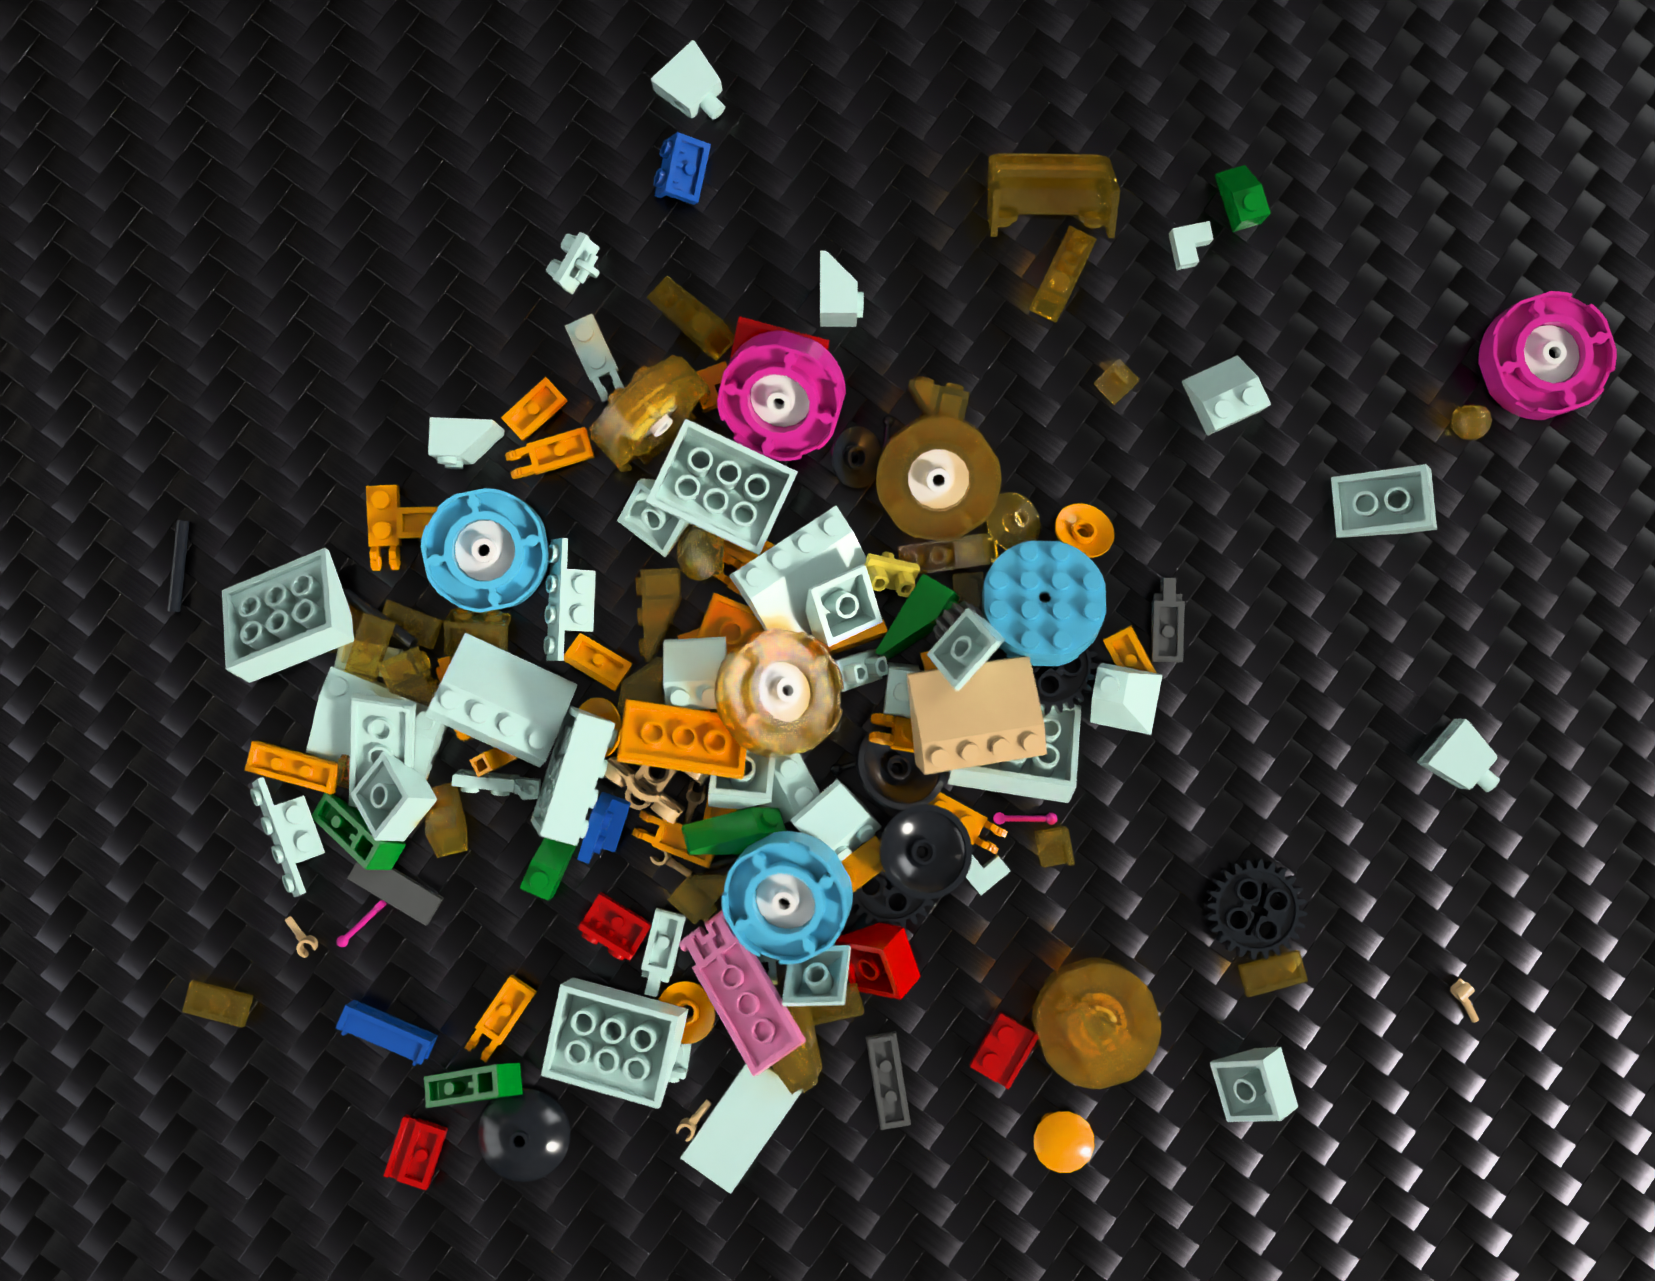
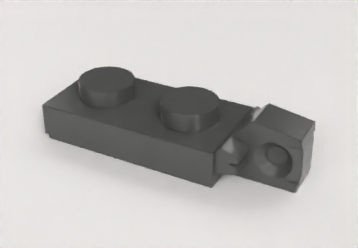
(1167, 623)

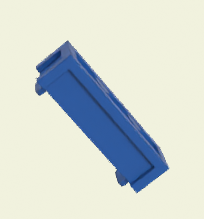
(386, 1031)

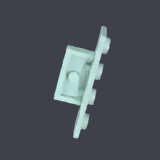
(569, 600)
(291, 832)

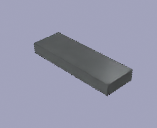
(398, 891)
(888, 1080)

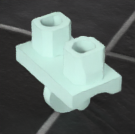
(576, 264)
(862, 668)

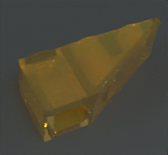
(1062, 274)
(692, 318)
(951, 555)
(660, 603)

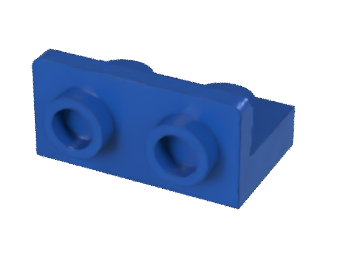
(682, 168)
(604, 826)

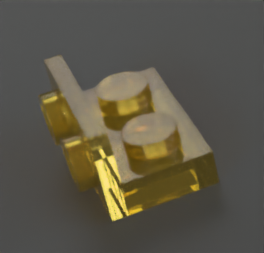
(486, 626)

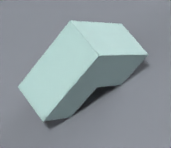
(1186, 239)
(987, 875)

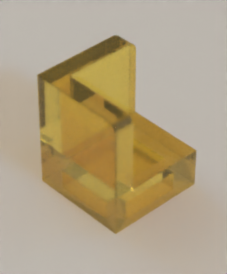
(1054, 846)

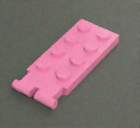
(742, 995)

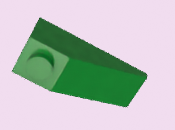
(917, 616)
(350, 831)
(732, 831)
(473, 1085)

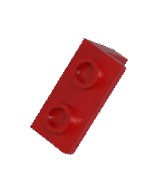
(614, 927)

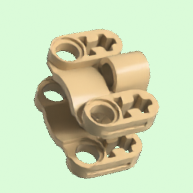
(663, 804)

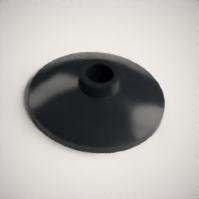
(865, 453)

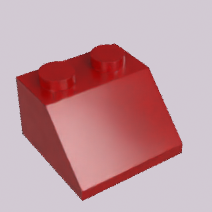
(881, 960)

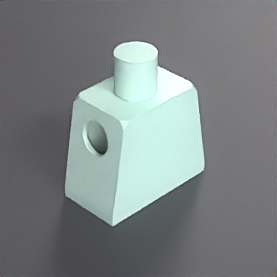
(690, 83)
(896, 691)
(1461, 757)

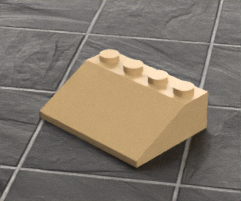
(981, 724)

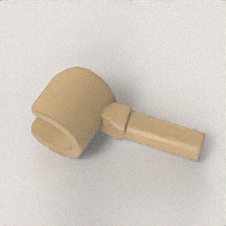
(694, 799)
(671, 862)
(301, 937)
(1462, 991)
(691, 1122)

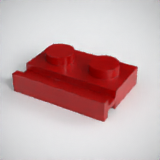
(1004, 1050)
(415, 1152)

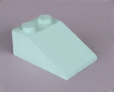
(1384, 502)

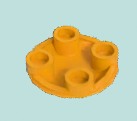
(1063, 1141)

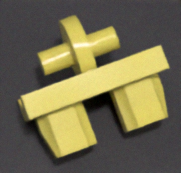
(891, 573)

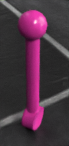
(1000, 818)
(343, 940)

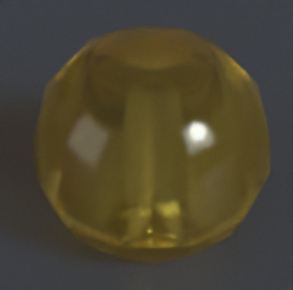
(1471, 421)

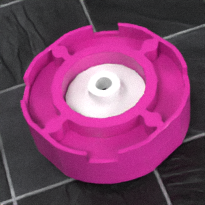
(1547, 355)
(781, 395)

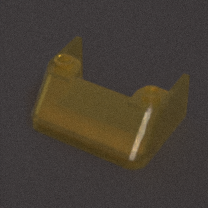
(1052, 186)

